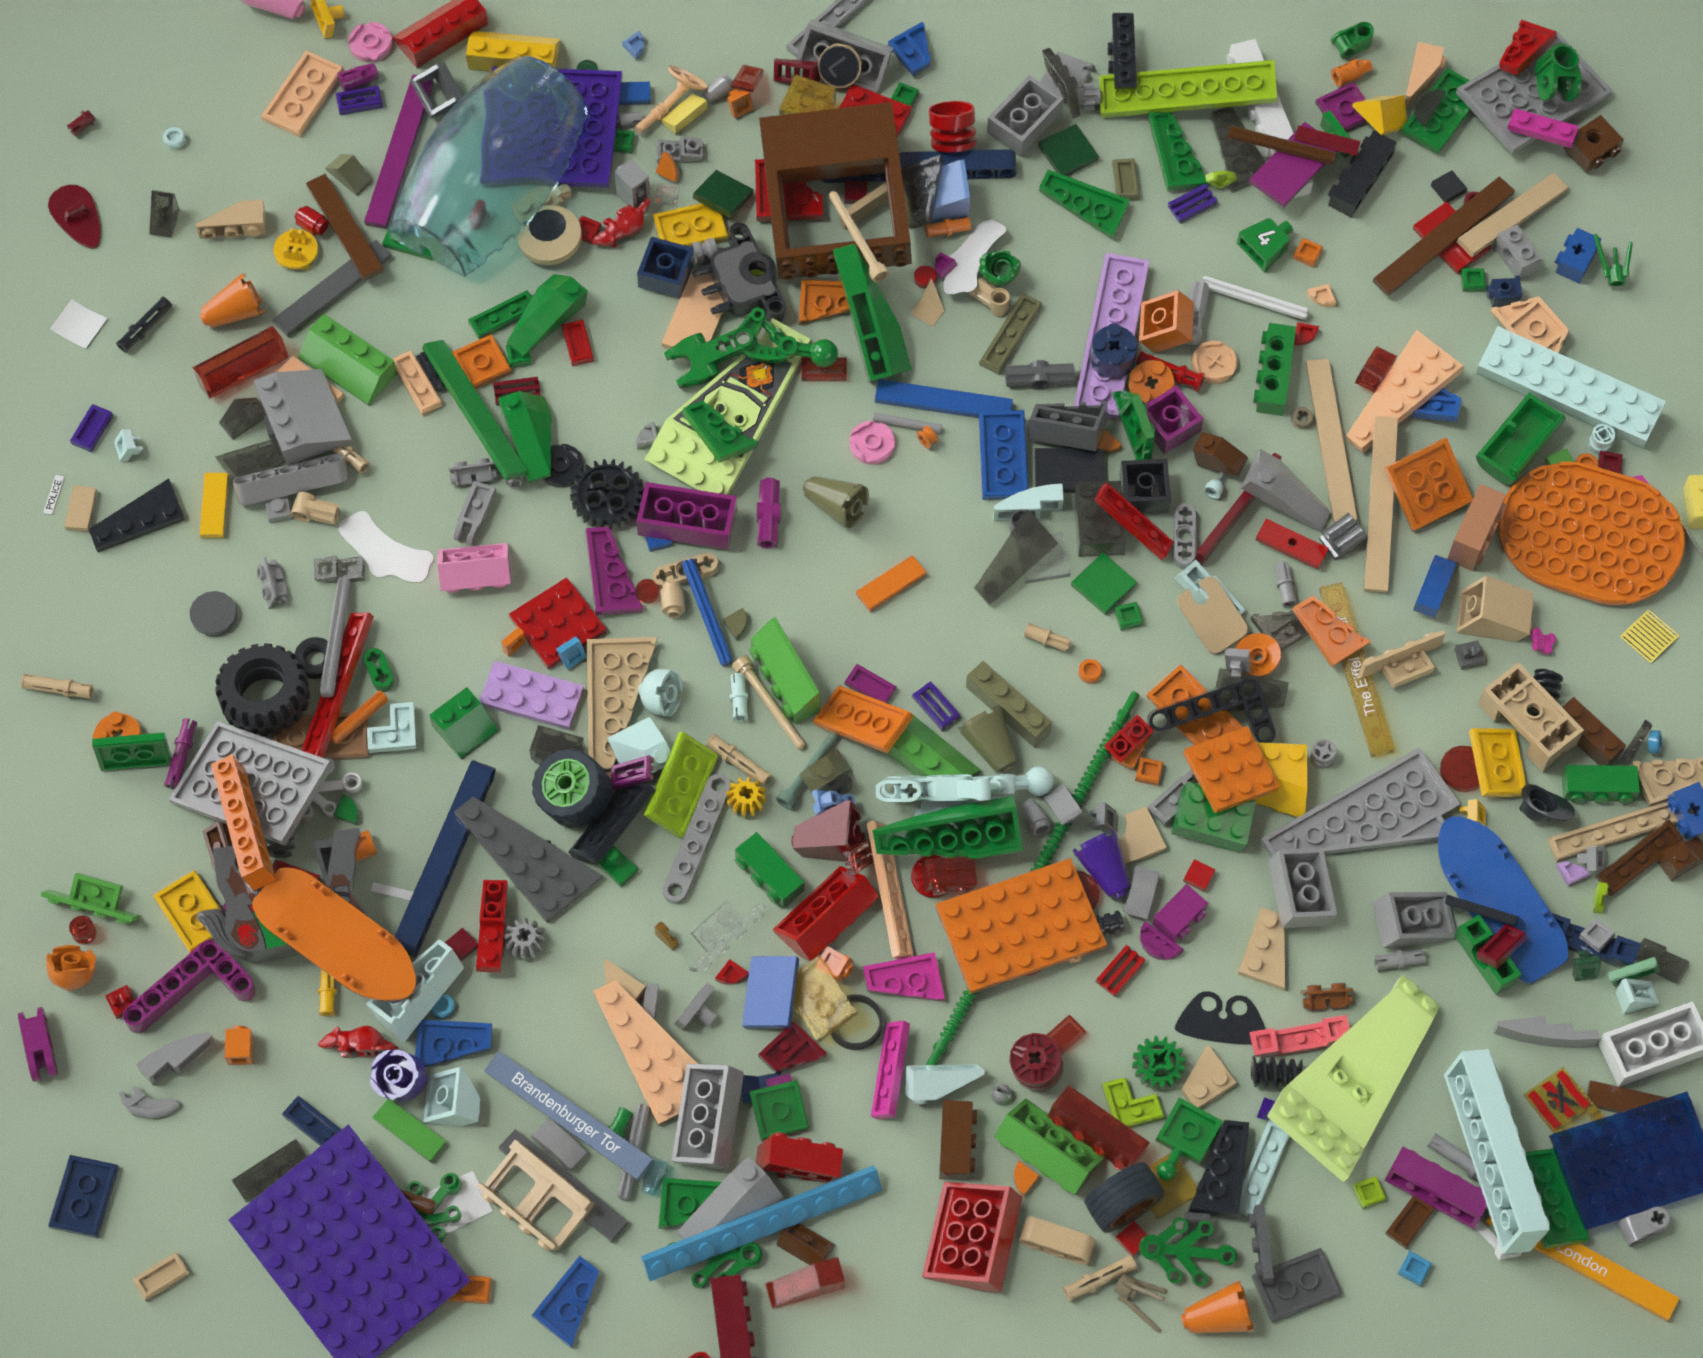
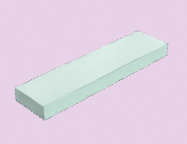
(1262, 1167)

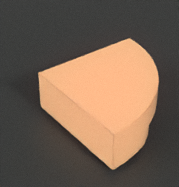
(1322, 296)

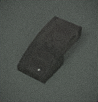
(331, 568)
(1670, 965)

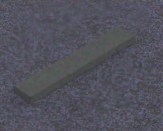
(324, 294)
(601, 1216)

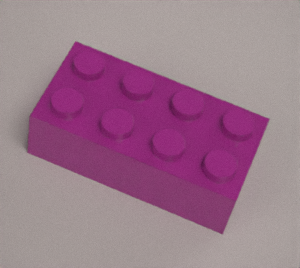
(687, 515)

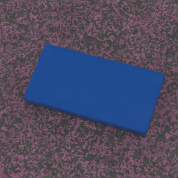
(1002, 453)

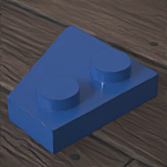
(912, 49)
(1440, 407)

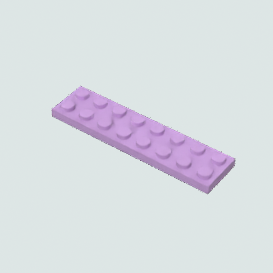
(1119, 303)

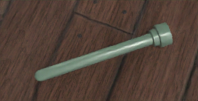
(787, 797)

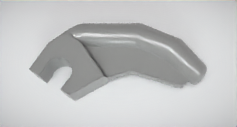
(146, 1107)

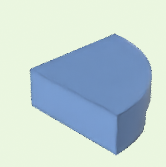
(634, 45)

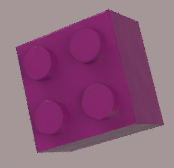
(1173, 419)

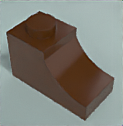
(1681, 858)

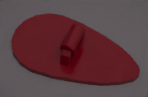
(76, 214)

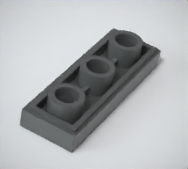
(1261, 1245)

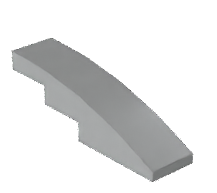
(1536, 1031)

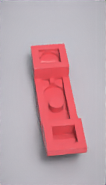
(1299, 1038)

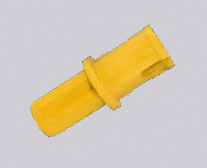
(327, 994)

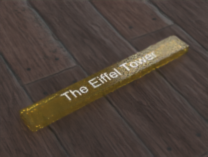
(1361, 689)

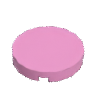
(370, 42)
(872, 442)

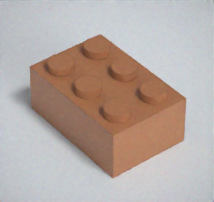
(1478, 527)

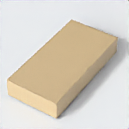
(80, 508)
(161, 1276)

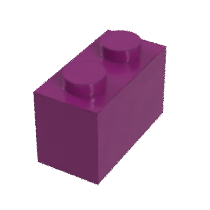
(1180, 914)

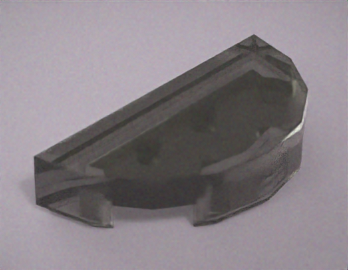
(1427, 104)
(1636, 742)

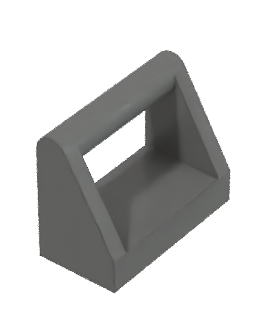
(447, 85)

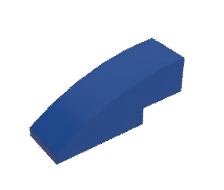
(1434, 586)

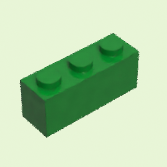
(1600, 783)
(769, 870)

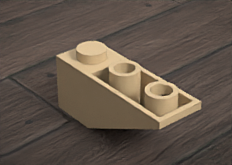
(237, 220)

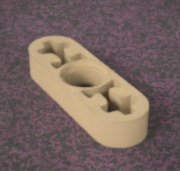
(699, 560)

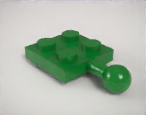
(1186, 1133)

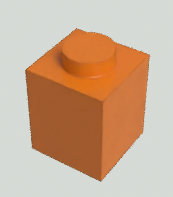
(239, 1045)

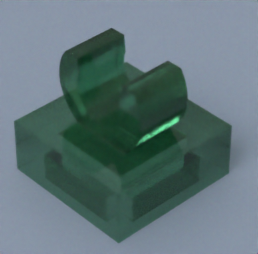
(1586, 966)

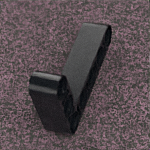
(1217, 705)

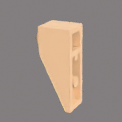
(1424, 71)

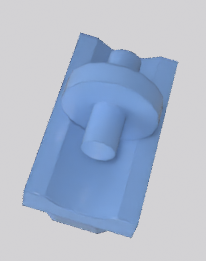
(829, 799)

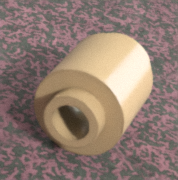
(672, 599)

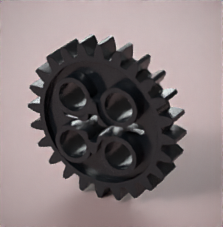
(603, 512)

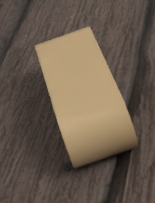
(1057, 1240)

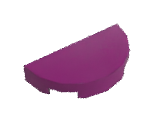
(1157, 944)

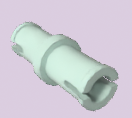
(739, 697)

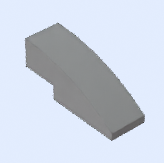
(175, 1056)

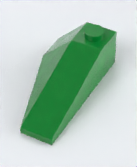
(548, 309)

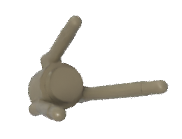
(1129, 1287)

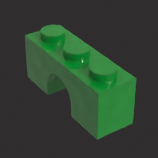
(1472, 937)

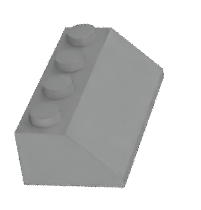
(873, 54)
(707, 1116)

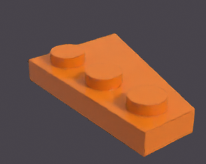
(821, 300)
(1328, 632)

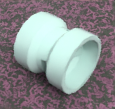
(1601, 438)

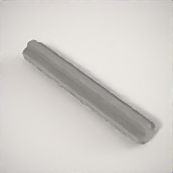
(636, 1139)

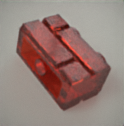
(949, 875)

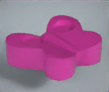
(1542, 642)

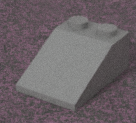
(1413, 918)

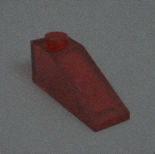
(806, 1283)

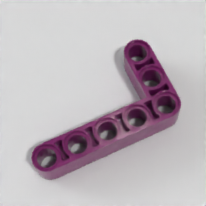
(188, 982)

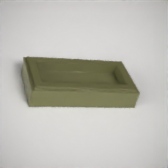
(1125, 178)

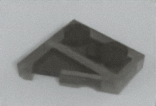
(1281, 626)

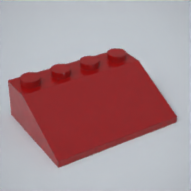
(973, 1235)

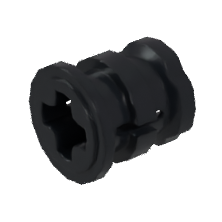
(1110, 923)

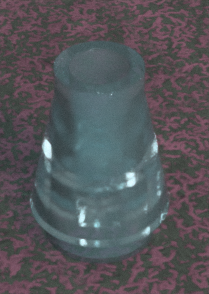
(654, 1176)

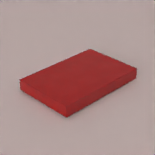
(1455, 255)

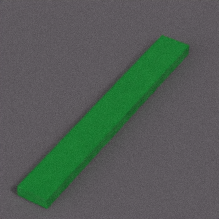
(474, 410)

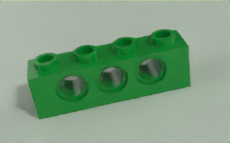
(1268, 400)

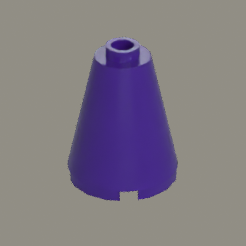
(1105, 863)

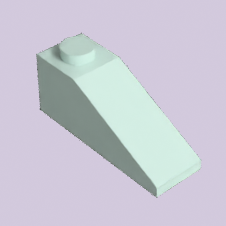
(936, 1081)

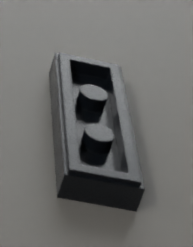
(1482, 910)

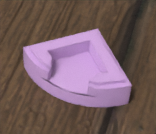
(1572, 873)

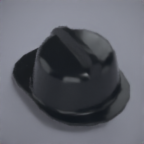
(1544, 806)

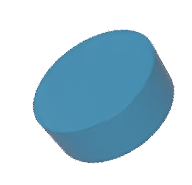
(1655, 742)

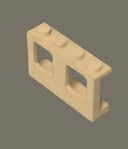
(547, 1185)

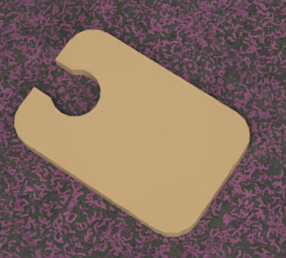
(1216, 620)

